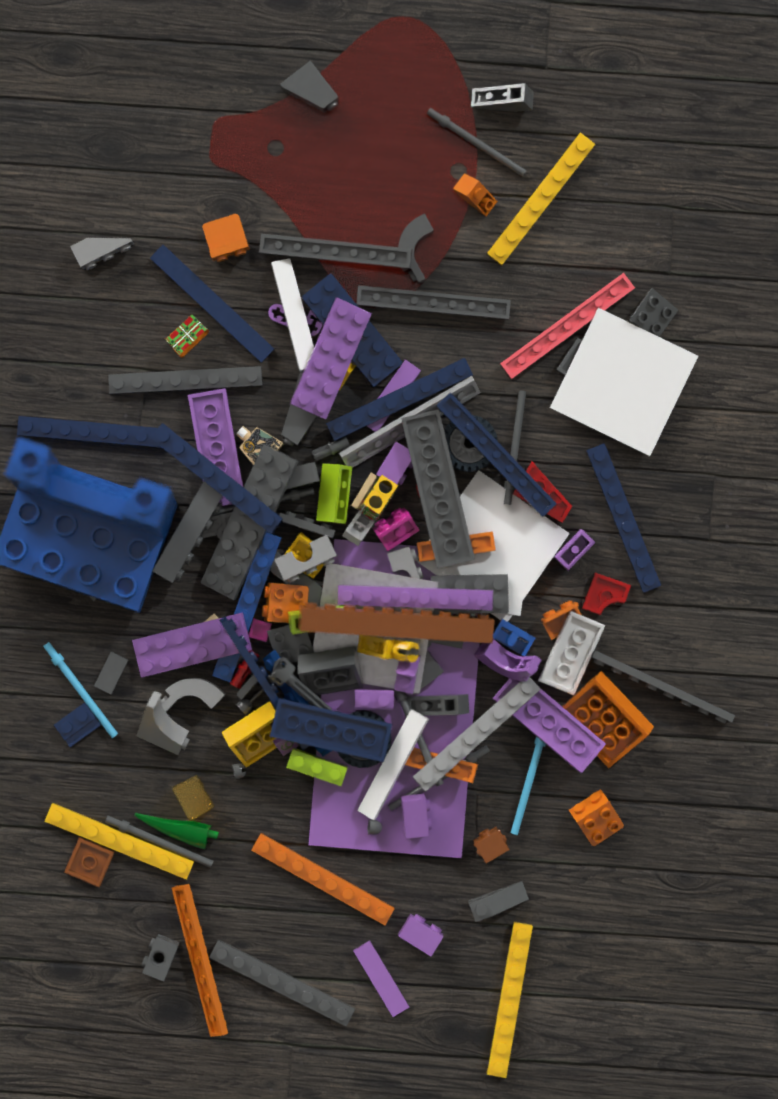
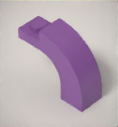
(507, 663)

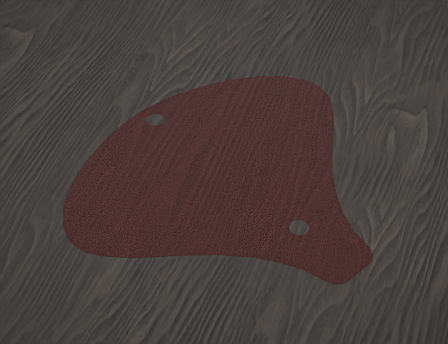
(369, 159)

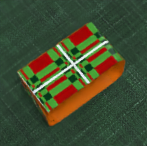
(187, 336)

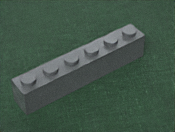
(189, 533)

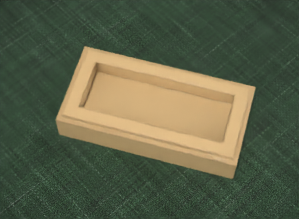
(364, 490)

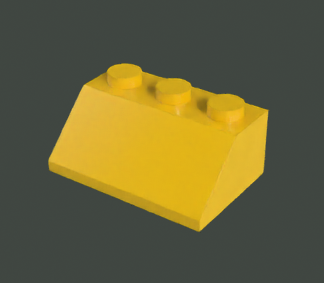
(251, 735)

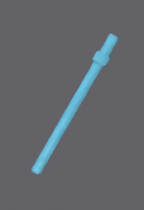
(57, 659)
(527, 786)

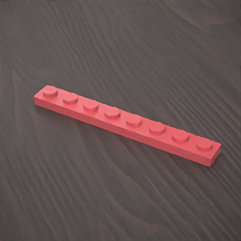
(567, 326)

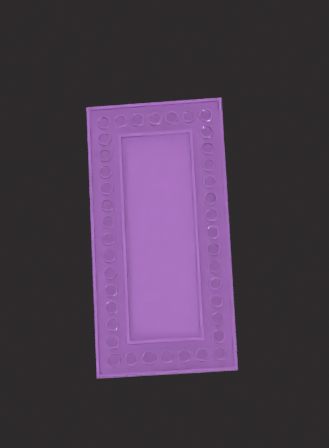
(335, 808)

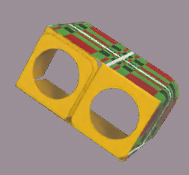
(373, 513)

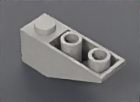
(93, 250)

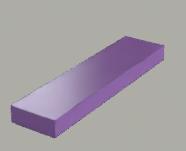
(405, 375)
(381, 978)

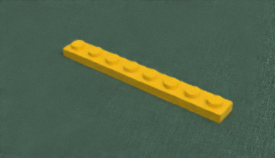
(541, 199)
(119, 841)
(509, 999)

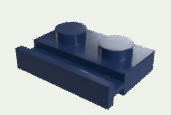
(77, 724)

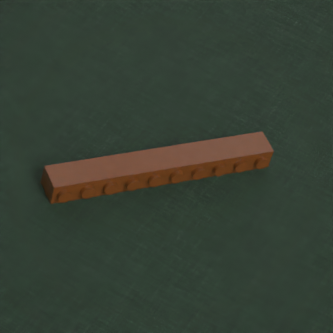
(395, 624)

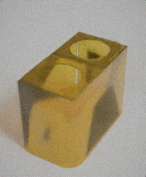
(193, 797)

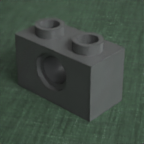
(156, 968)

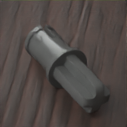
(330, 448)

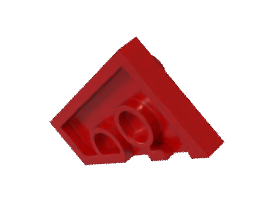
(562, 507)

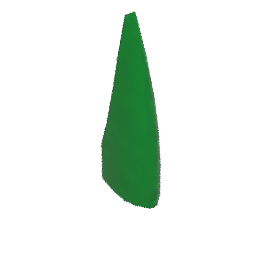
(189, 832)

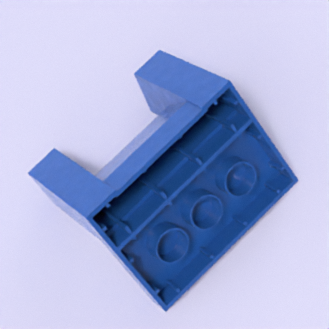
(83, 528)

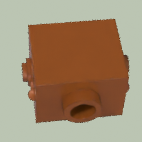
(490, 844)

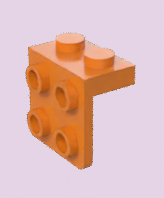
(225, 237)
(281, 600)
(554, 620)
(596, 818)

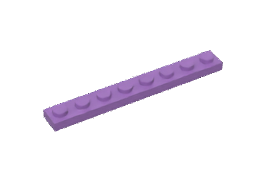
(415, 597)

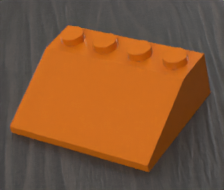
(610, 717)

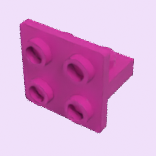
(395, 528)

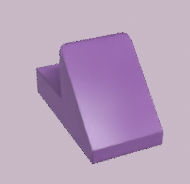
(406, 676)

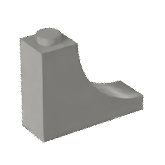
(160, 728)

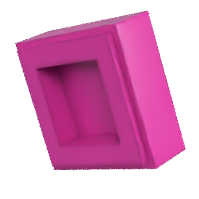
(259, 630)

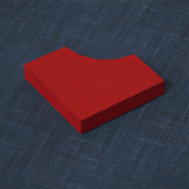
(604, 592)

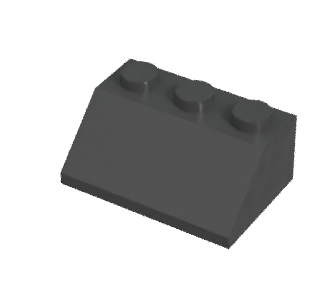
(330, 670)

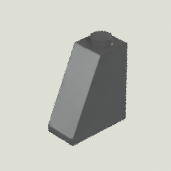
(311, 87)

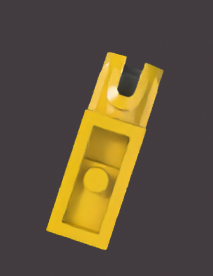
(388, 648)

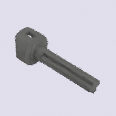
(284, 674)

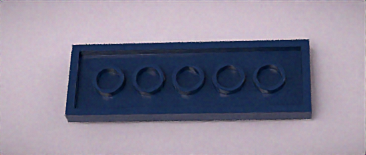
(373, 355)
(331, 730)

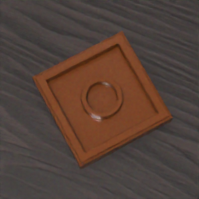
(89, 862)

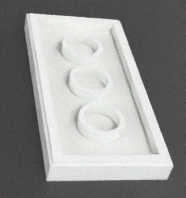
(571, 652)

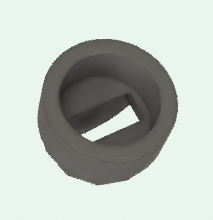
(237, 770)
(374, 827)

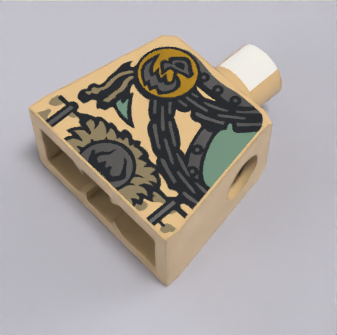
(254, 441)

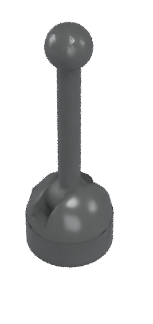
(245, 705)

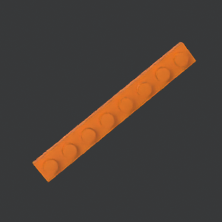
(323, 879)
(199, 960)

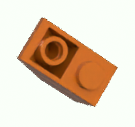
(475, 194)

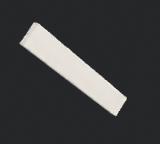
(293, 311)
(393, 764)

